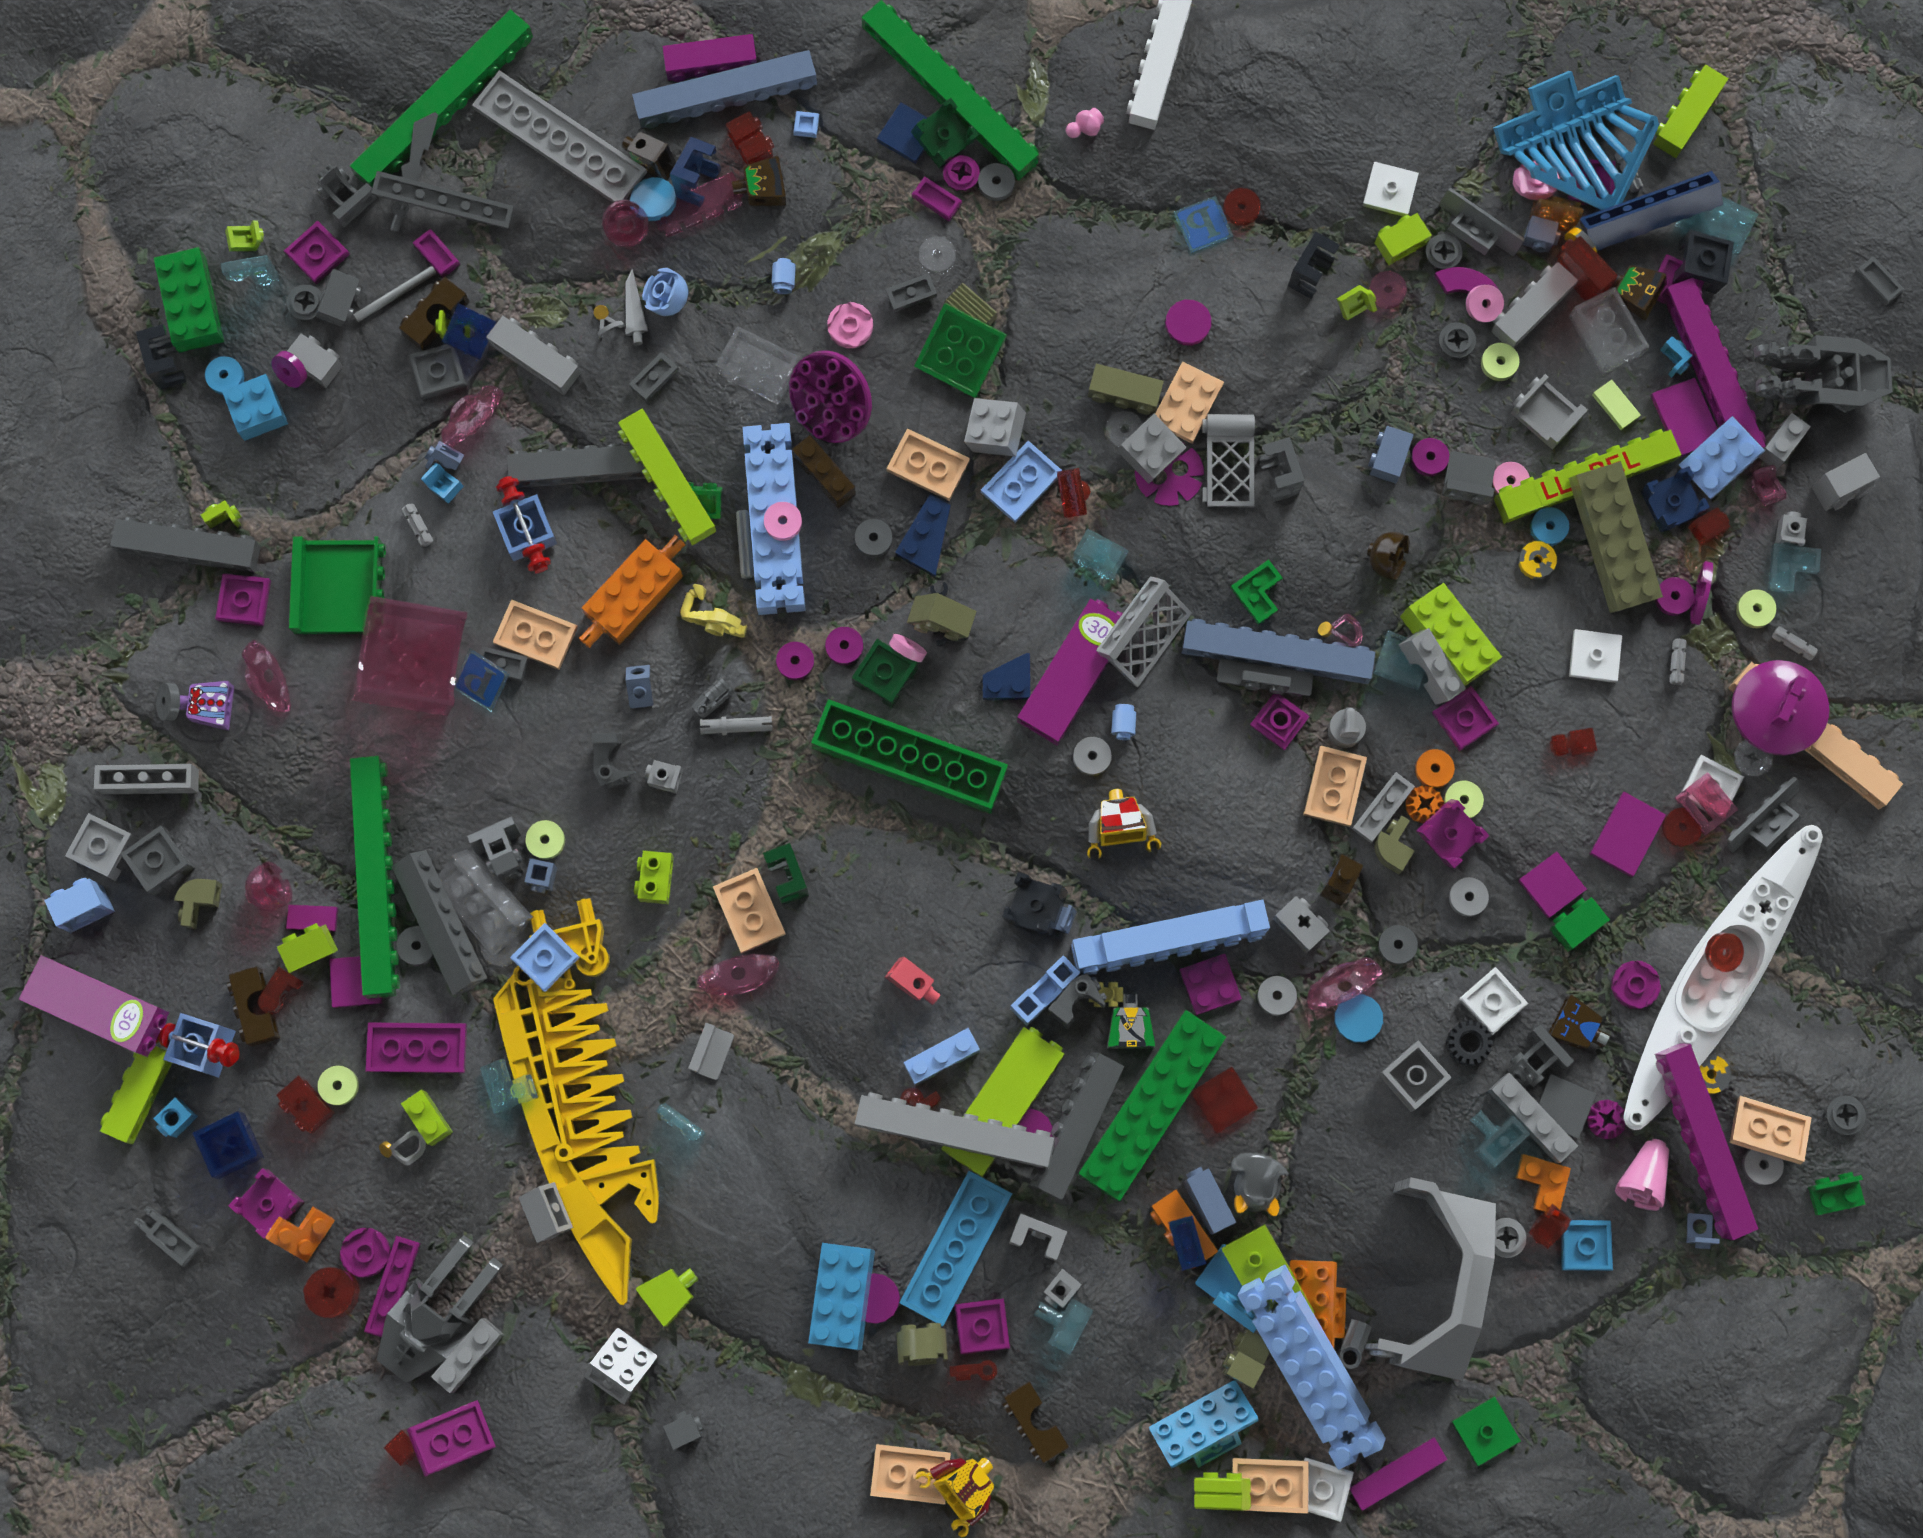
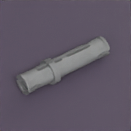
(735, 725)

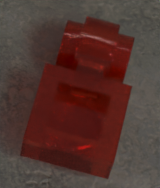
(1579, 742)
(963, 1372)

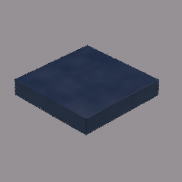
(898, 136)

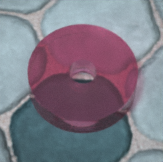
(1395, 283)

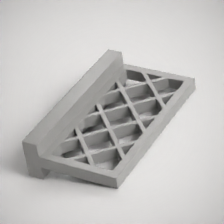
(1135, 620)

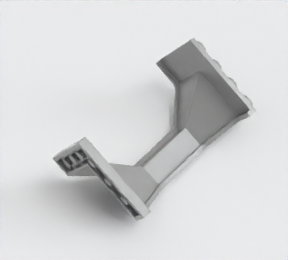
(1450, 1346)

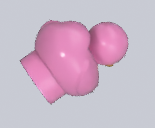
(1087, 122)

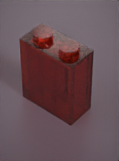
(1588, 267)

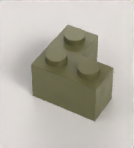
(941, 614)
(1247, 1359)

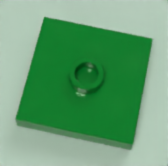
(1485, 1431)

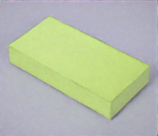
(1616, 405)

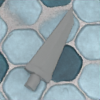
(634, 313)

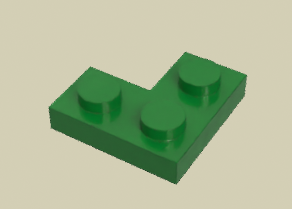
(1252, 589)

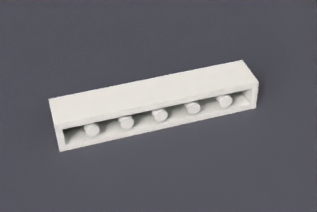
(1159, 62)

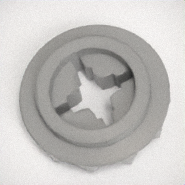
(1514, 1246)

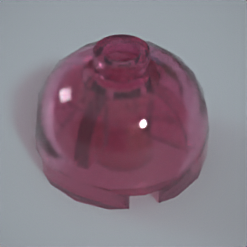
(625, 232)
(266, 887)

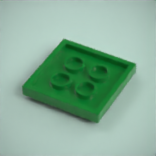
(960, 350)

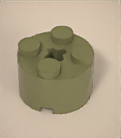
(921, 1345)

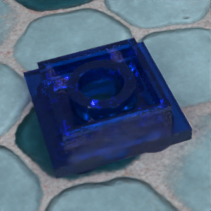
(479, 323)

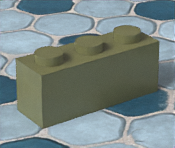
(1125, 389)

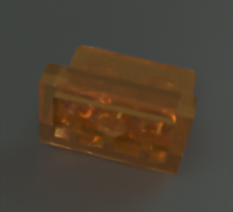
(1559, 210)

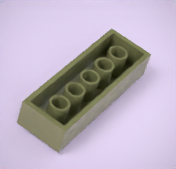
(1615, 537)

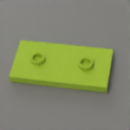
(1256, 1256)

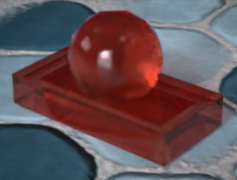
(1073, 492)
(914, 1095)

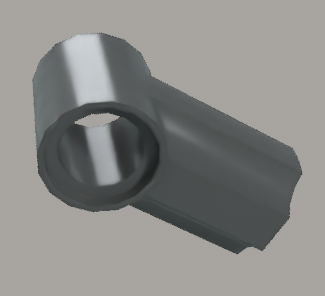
(1354, 1342)

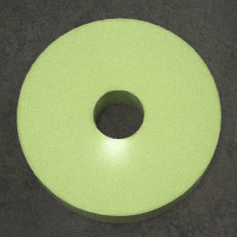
(1507, 355)
(1749, 616)
(1471, 792)
(535, 835)
(349, 1085)

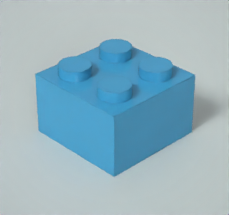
(254, 407)

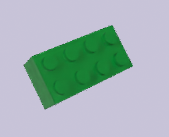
(188, 299)

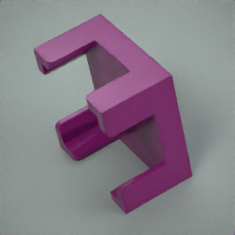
(1451, 833)
(266, 1202)

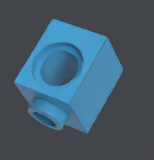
(185, 1115)

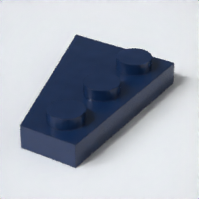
(925, 537)

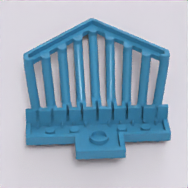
(1563, 110)

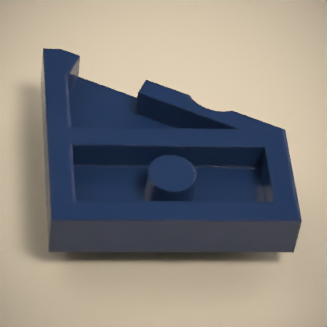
(1009, 680)

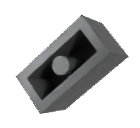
(337, 298)

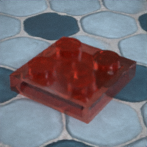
(1224, 1100)

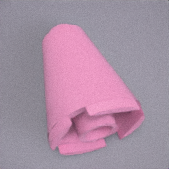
(1646, 1177)

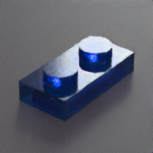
(1186, 1243)

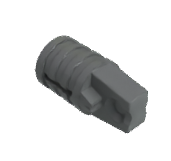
(712, 698)

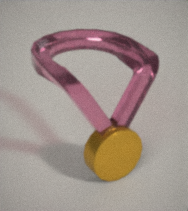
(1326, 629)

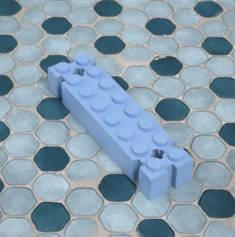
(768, 482)
(1170, 937)
(1311, 1367)

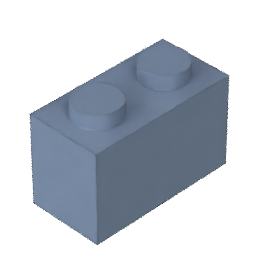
(1391, 454)

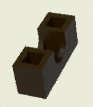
(443, 297)
(824, 470)
(246, 987)
(1044, 1442)

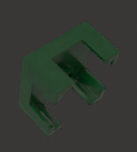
(943, 134)
(884, 672)
(781, 857)

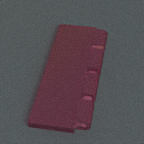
(716, 193)

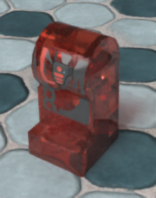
(276, 991)

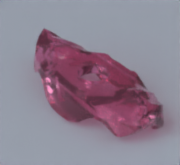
(482, 403)
(257, 661)
(758, 970)
(1360, 974)

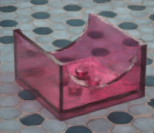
(408, 656)

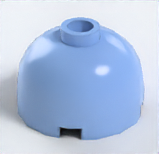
(665, 292)

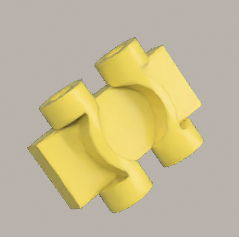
(1113, 993)

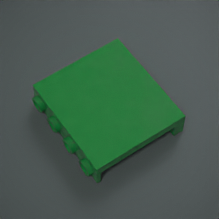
(334, 584)

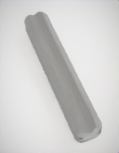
(744, 543)

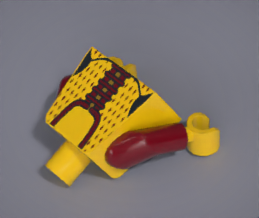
(964, 1488)

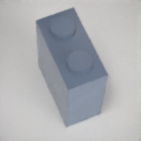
(1208, 1200)

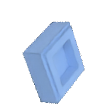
(806, 124)

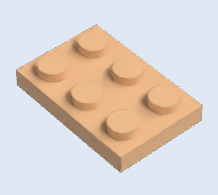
(1188, 401)
(928, 464)
(535, 634)
(1335, 786)
(749, 910)
(1770, 1130)
(896, 1471)
(1276, 1484)

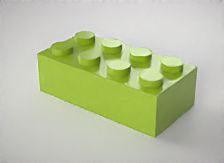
(1455, 632)

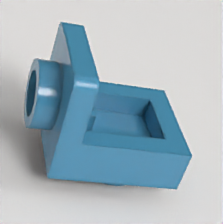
(1677, 353)
(441, 483)

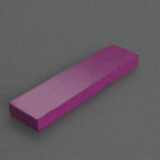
(393, 1283)
(1397, 1473)

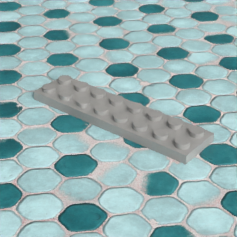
(559, 138)

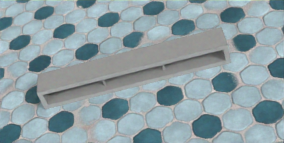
(955, 1131)

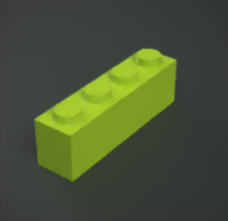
(1690, 111)
(135, 1096)

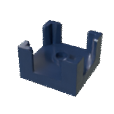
(687, 169)
(1674, 500)

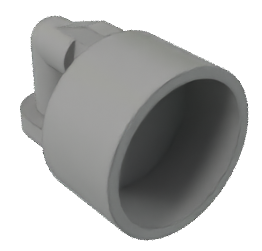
(1346, 728)

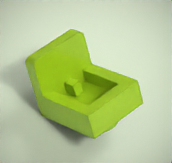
(244, 237)
(1356, 301)
(219, 513)

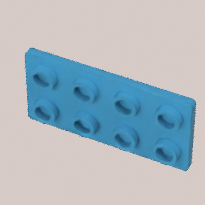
(1223, 1285)
(1205, 1426)

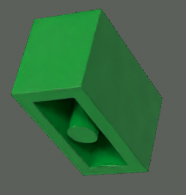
(1579, 924)

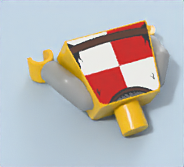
(1121, 822)

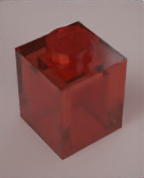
(1709, 526)
(1549, 1226)
(401, 1448)

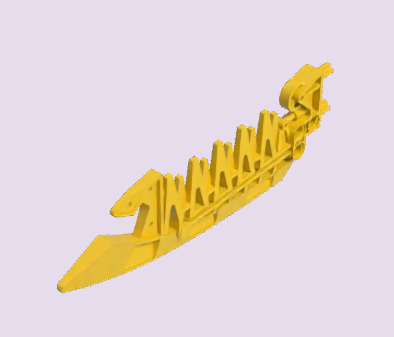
(596, 1232)

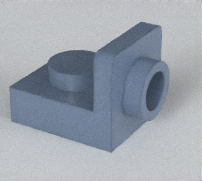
(445, 455)

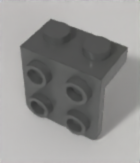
(1469, 478)

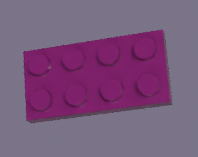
(416, 1047)

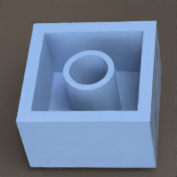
(79, 905)

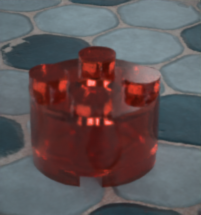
(318, 1287)

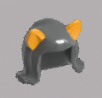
(1257, 1182)

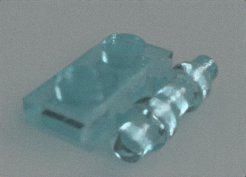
(673, 1118)

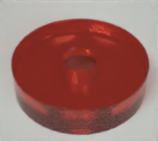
(1241, 216)
(1676, 836)
(1733, 955)

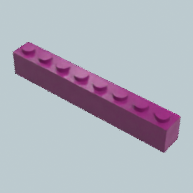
(1709, 357)
(1705, 1141)

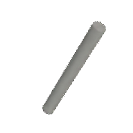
(395, 293)

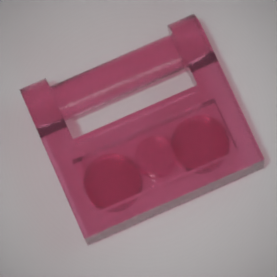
(1711, 798)

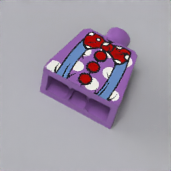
(209, 704)

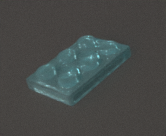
(1726, 222)

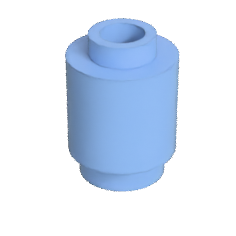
(783, 276)
(1123, 721)

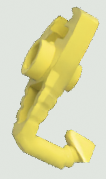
(715, 621)

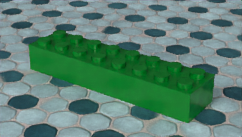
(909, 756)
(1151, 1106)

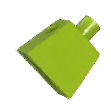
(668, 1294)

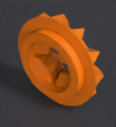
(1413, 803)

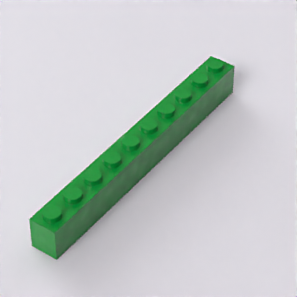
(945, 83)
(445, 95)
(373, 877)

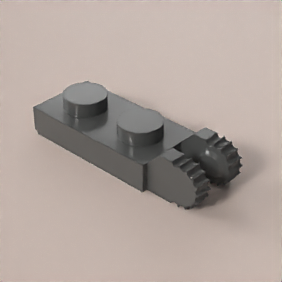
(168, 1237)

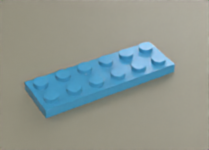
(955, 1248)

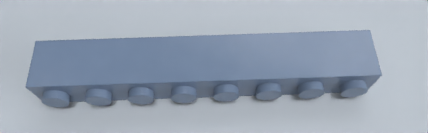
(725, 89)
(1285, 652)

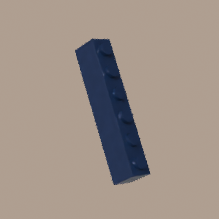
(1653, 210)

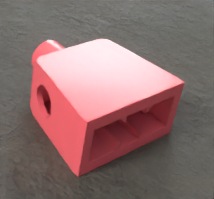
(903, 975)

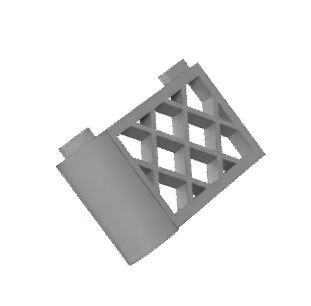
(1225, 430)

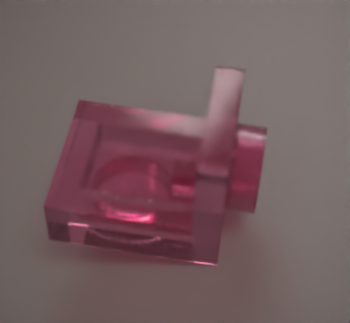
(1767, 485)

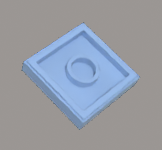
(544, 957)

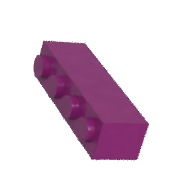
(708, 57)

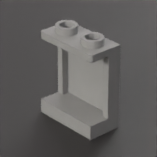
(1547, 412)

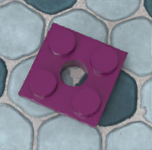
(1284, 734)

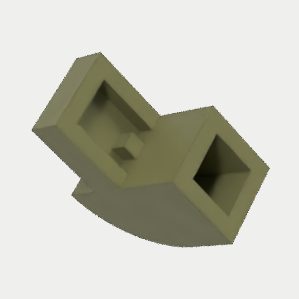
(1389, 850)
(196, 894)

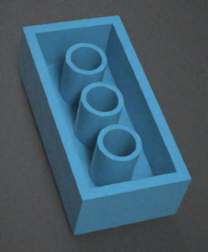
(841, 1296)

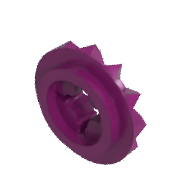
(955, 165)
(1595, 1120)

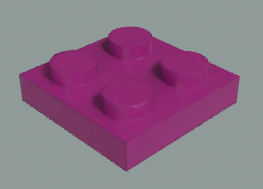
(1210, 984)

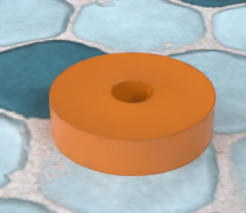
(1442, 761)

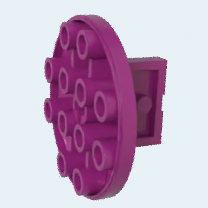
(830, 396)
(1780, 707)

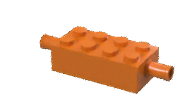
(632, 591)

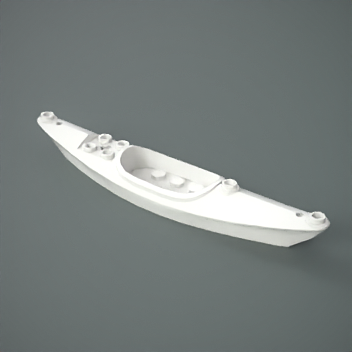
(1708, 1000)

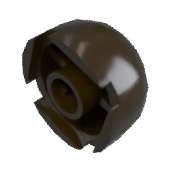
(1387, 554)

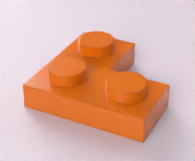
(1549, 1176)
(303, 1239)

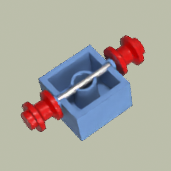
(524, 525)
(199, 1045)

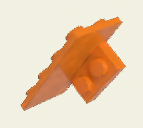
(1328, 1301)

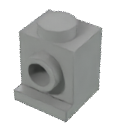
(1786, 535)
(669, 782)
(1068, 1282)

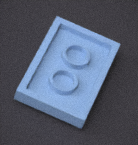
(1722, 457)
(1021, 481)

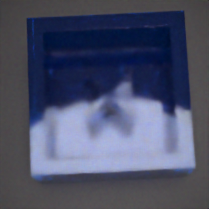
(228, 1145)

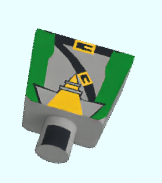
(1130, 1026)

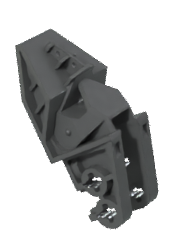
(1835, 371)
(419, 1338)

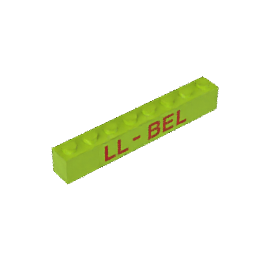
(1555, 486)

